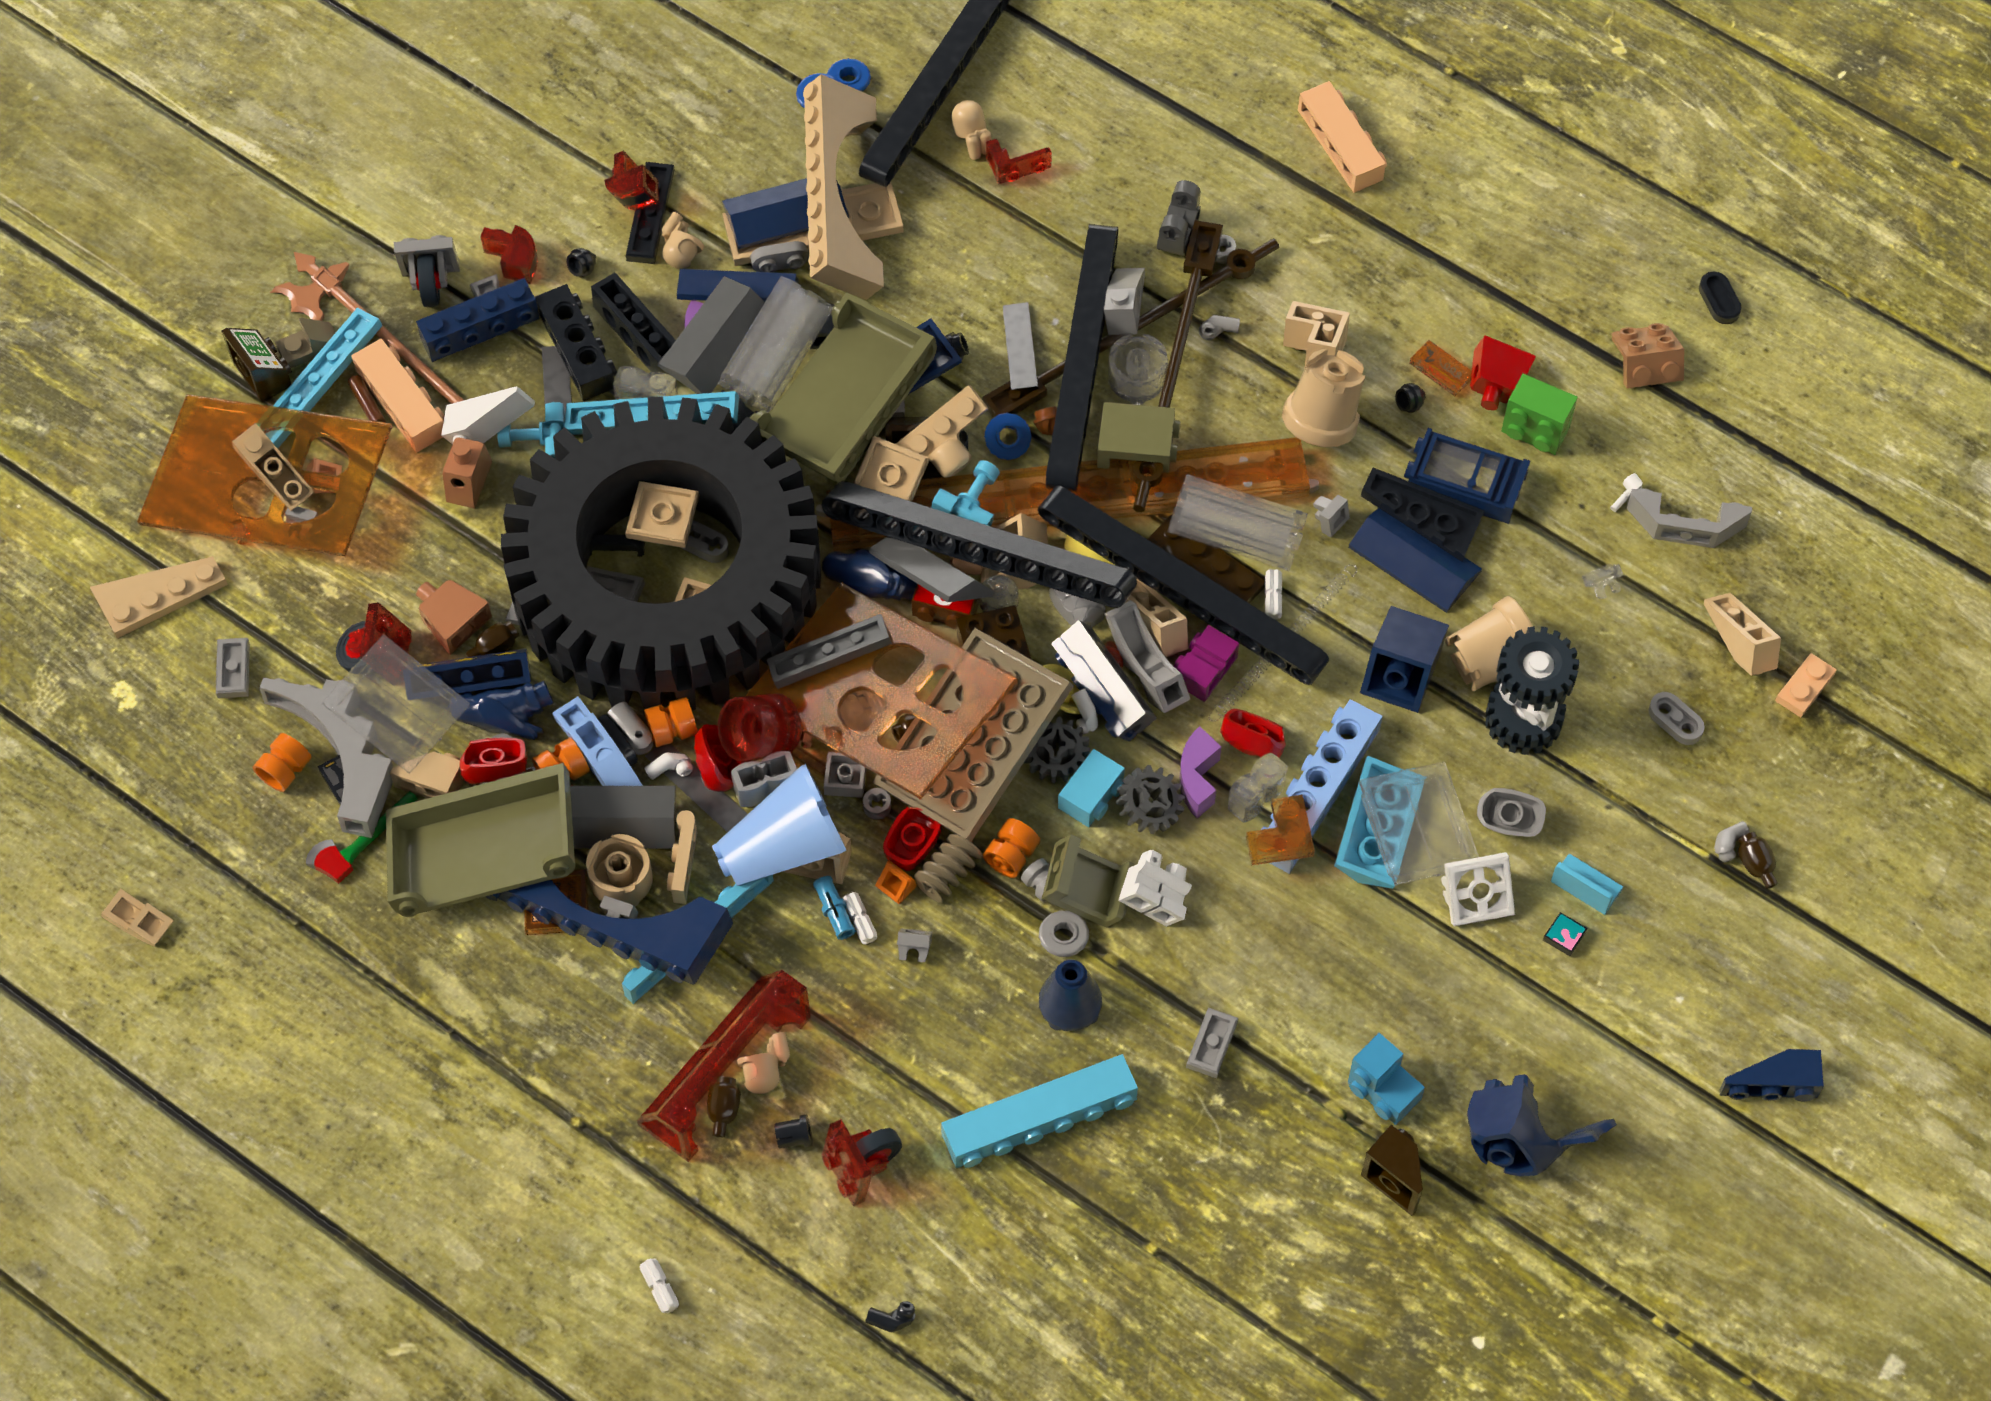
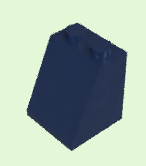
(1404, 658)

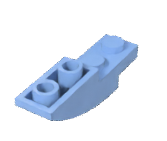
(595, 744)

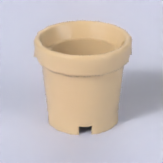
(1326, 400)
(1482, 640)

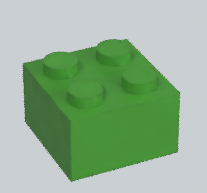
(1539, 414)

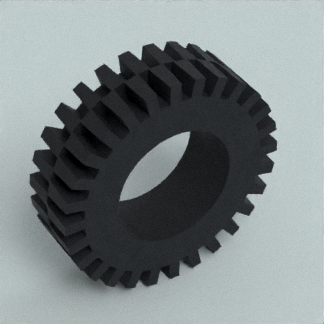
(673, 643)

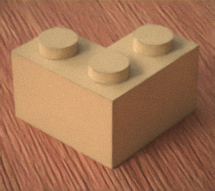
(1315, 329)

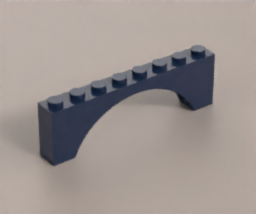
(671, 942)

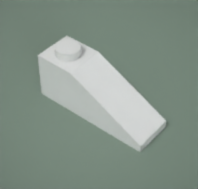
(484, 415)

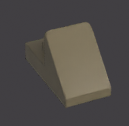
(306, 343)

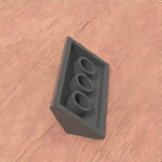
(712, 336)
(929, 571)
(630, 810)

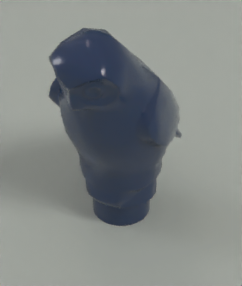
(868, 575)
(508, 709)

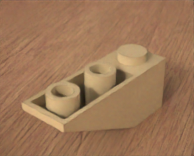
(272, 467)

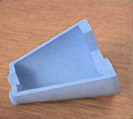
(780, 832)

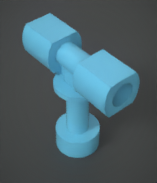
(553, 424)
(966, 504)

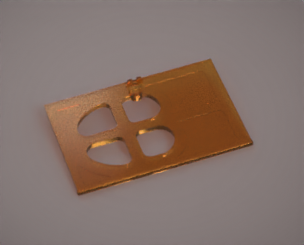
(203, 472)
(823, 693)

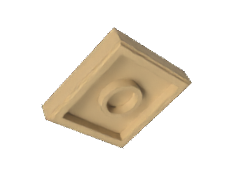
(891, 469)
(662, 514)

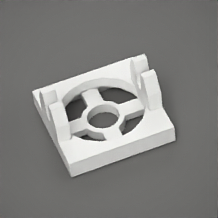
(1502, 908)

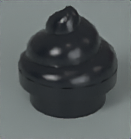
(581, 262)
(959, 343)
(1410, 397)

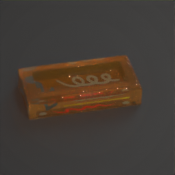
(1441, 368)

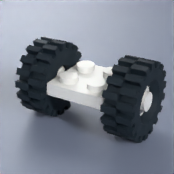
(1530, 690)

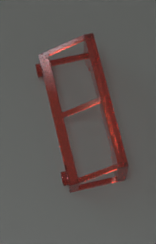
(767, 1002)

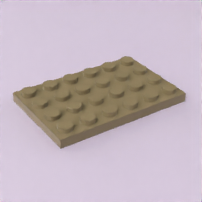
(996, 752)

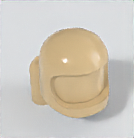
(970, 124)
(679, 245)
(762, 1069)

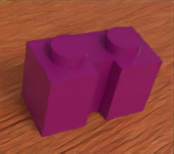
(1207, 662)

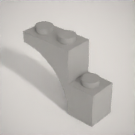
(1141, 655)

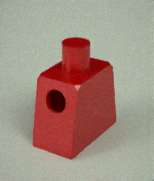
(1497, 370)

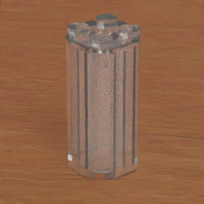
(775, 344)
(1237, 522)

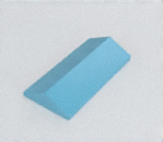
(1359, 851)

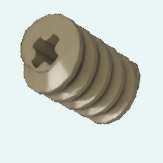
(945, 865)

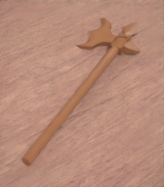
(307, 301)

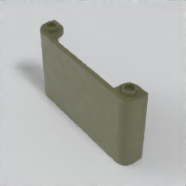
(848, 388)
(480, 841)

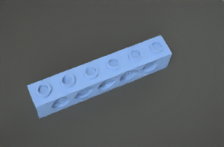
(1352, 720)

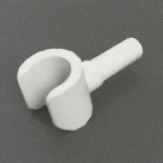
(1629, 483)

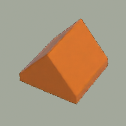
(895, 882)

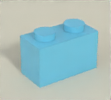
(1091, 788)

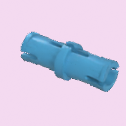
(841, 924)

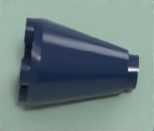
(1070, 997)

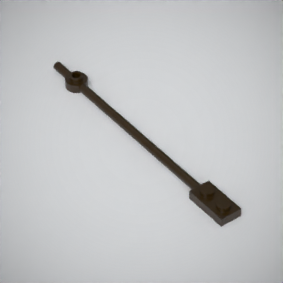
(1198, 262)
(1013, 401)

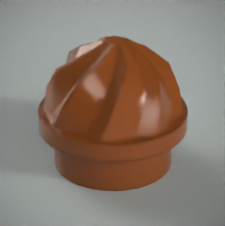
(1045, 420)

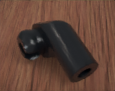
(892, 1321)

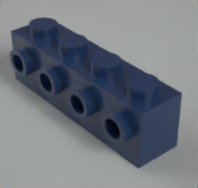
(478, 319)

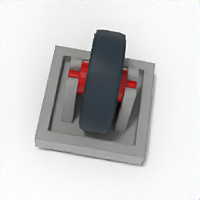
(427, 265)

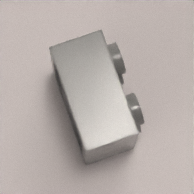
(844, 776)

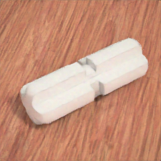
(1273, 593)
(860, 919)
(662, 1292)

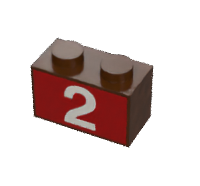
(931, 608)

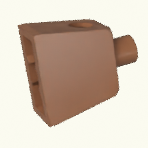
(468, 463)
(452, 613)

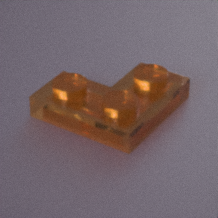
(1288, 840)

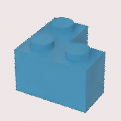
(1382, 1081)

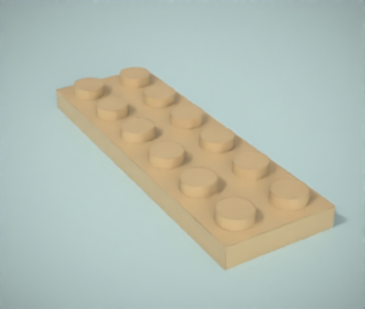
(870, 210)

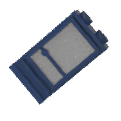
(1468, 474)

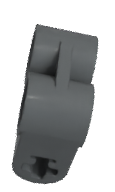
(1180, 218)

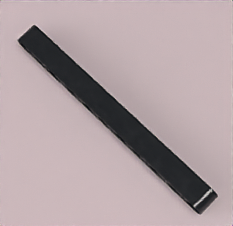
(930, 90)
(1082, 358)
(979, 544)
(1184, 585)

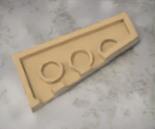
(151, 595)

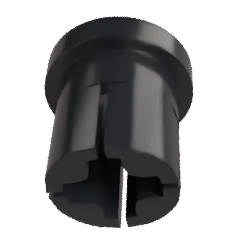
(794, 1132)

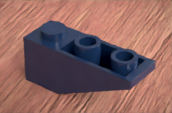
(1786, 1074)

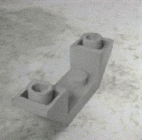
(1645, 508)

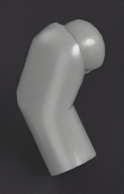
(1216, 325)

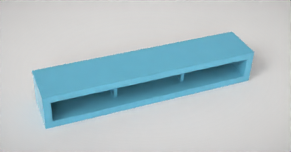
(1039, 1112)

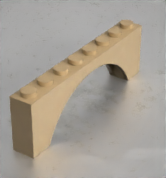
(835, 249)

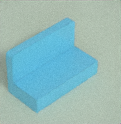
(1586, 883)

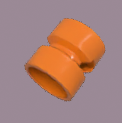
(671, 722)
(567, 753)
(279, 766)
(1013, 844)

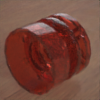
(758, 726)

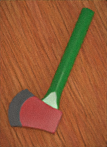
(338, 864)

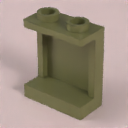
(1137, 434)
(1085, 883)

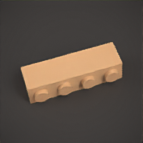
(1342, 136)
(399, 395)

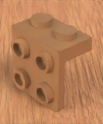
(1650, 355)

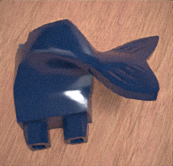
(1509, 1131)

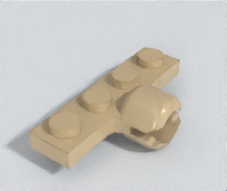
(940, 432)

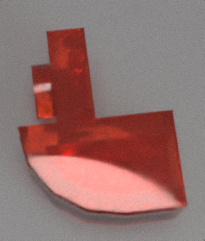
(632, 184)
(515, 249)

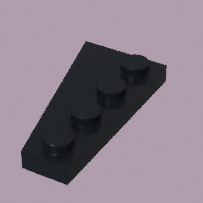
(1429, 513)

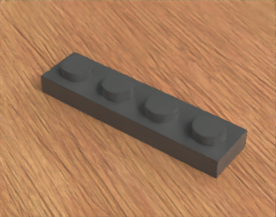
(829, 651)

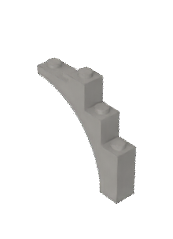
(365, 775)

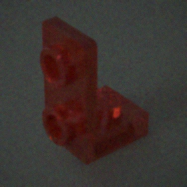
(1012, 169)

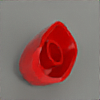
(1252, 733)
(493, 759)
(713, 760)
(910, 838)

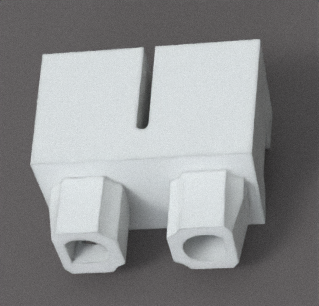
(1156, 890)

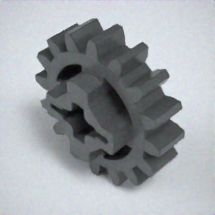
(1071, 753)
(1164, 794)

